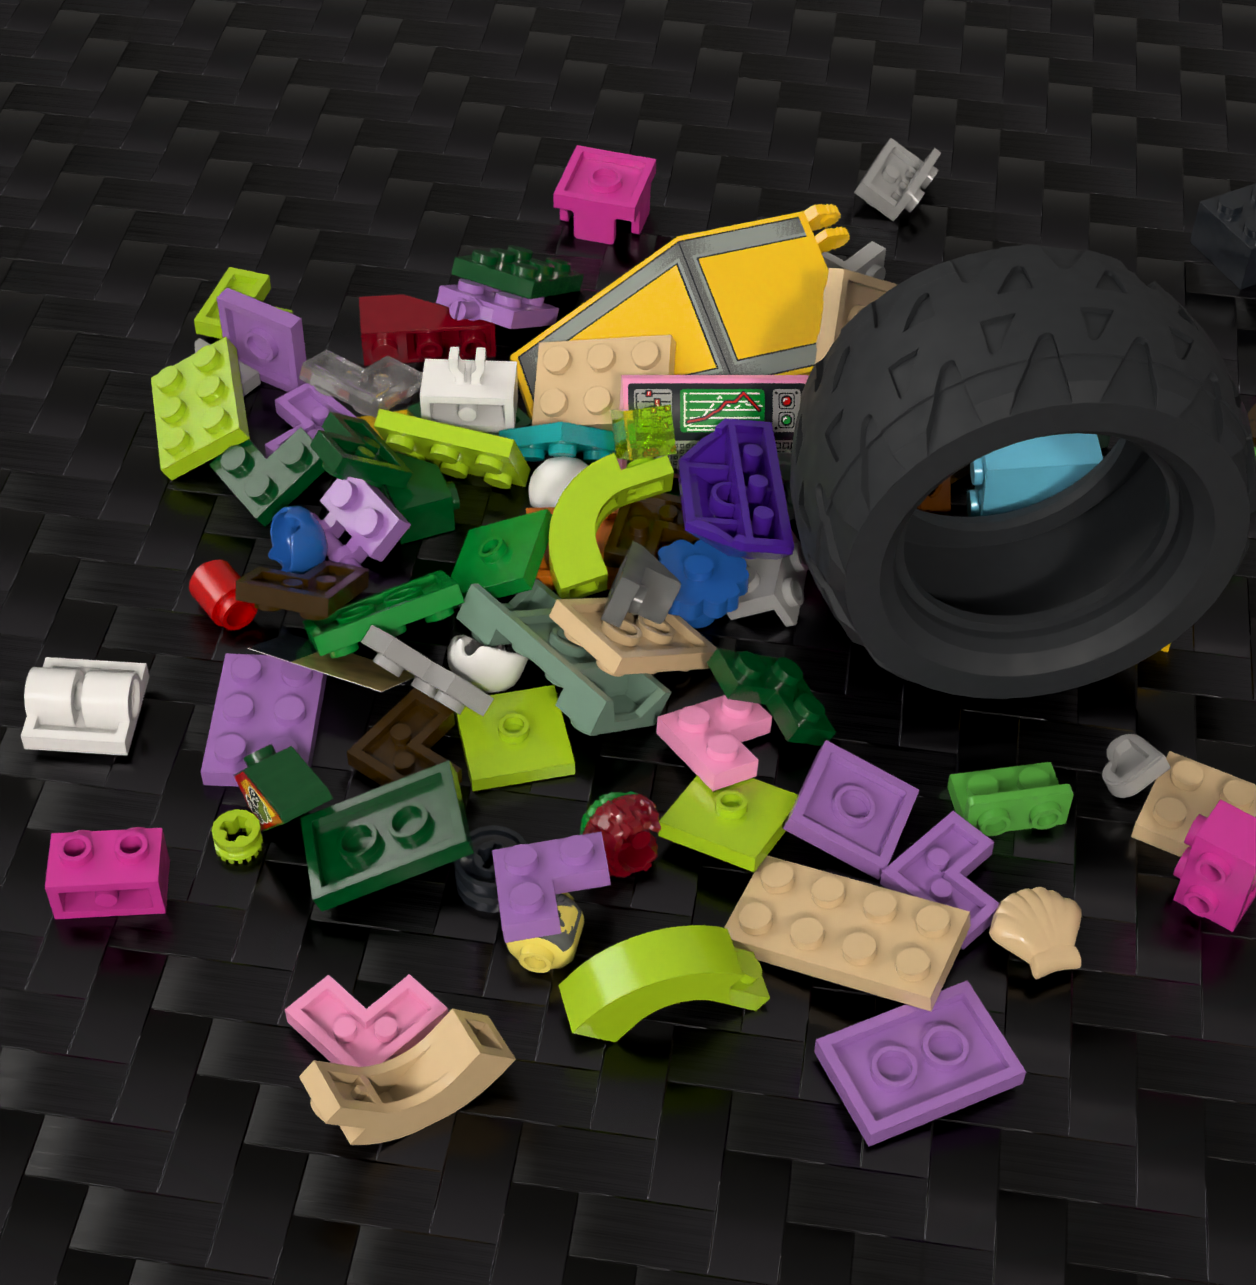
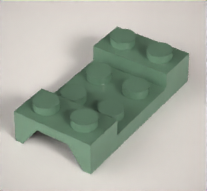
(589, 696)

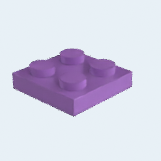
(264, 338)
(851, 809)

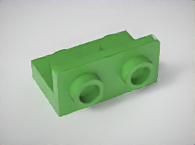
(1011, 798)

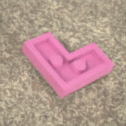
(711, 737)
(362, 1036)

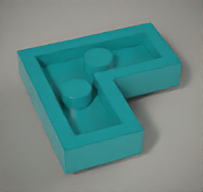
(562, 440)

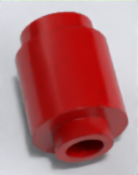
(215, 591)

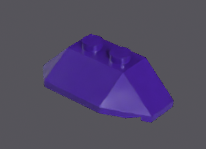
(736, 491)

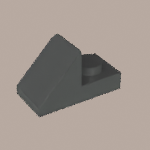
(641, 588)

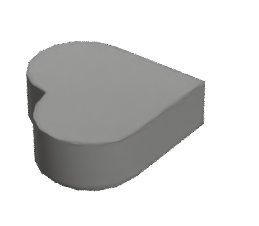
(1132, 765)

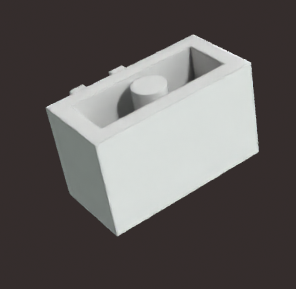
(470, 392)

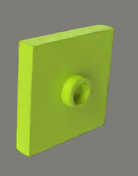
(516, 740)
(731, 822)

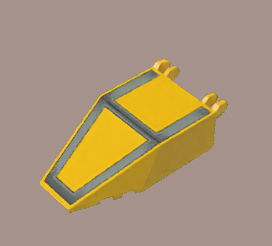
(727, 295)

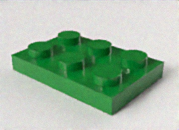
(389, 610)

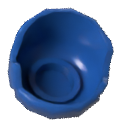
(297, 540)

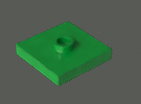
(503, 555)

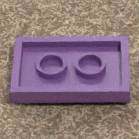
(257, 706)
(918, 1063)

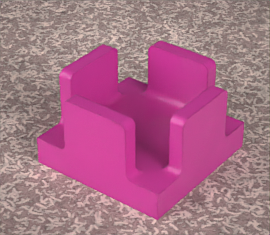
(604, 188)

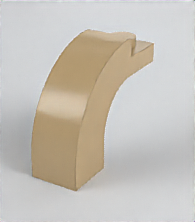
(414, 1088)

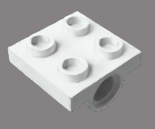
(83, 705)

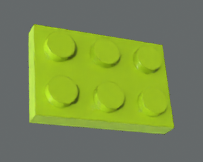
(199, 408)
(455, 449)

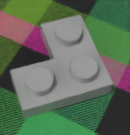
(429, 677)

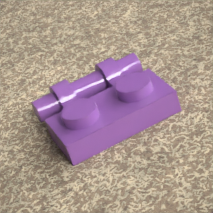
(365, 516)

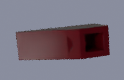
(418, 330)

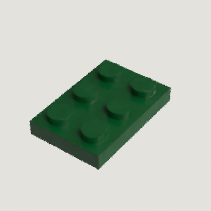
(518, 272)
(385, 836)

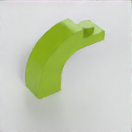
(583, 506)
(656, 971)

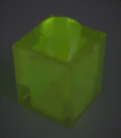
(643, 431)

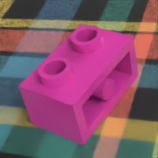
(1219, 866)
(107, 873)

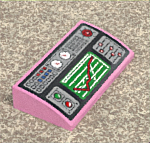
(705, 400)

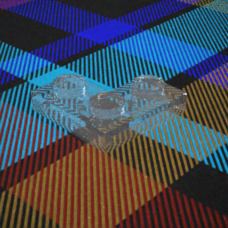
(365, 389)

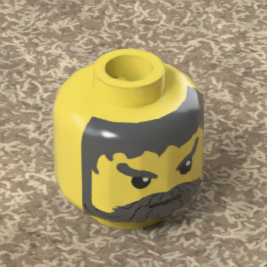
(552, 950)

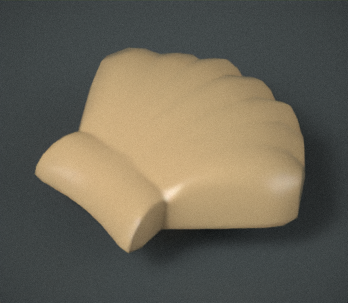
(1039, 929)

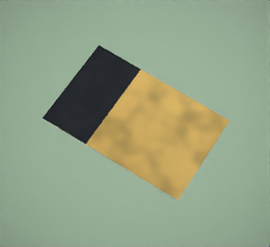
(348, 668)

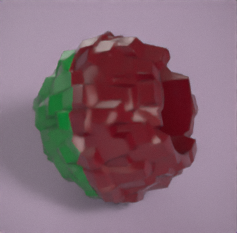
(625, 830)

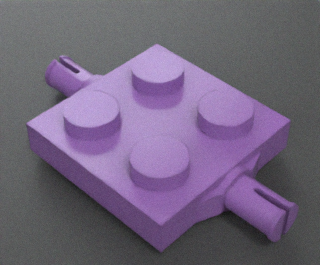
(478, 301)

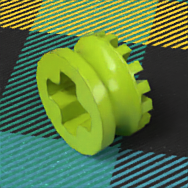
(244, 846)

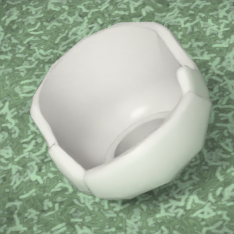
(551, 479)
(484, 666)

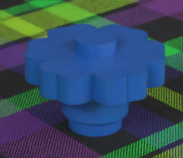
(708, 581)

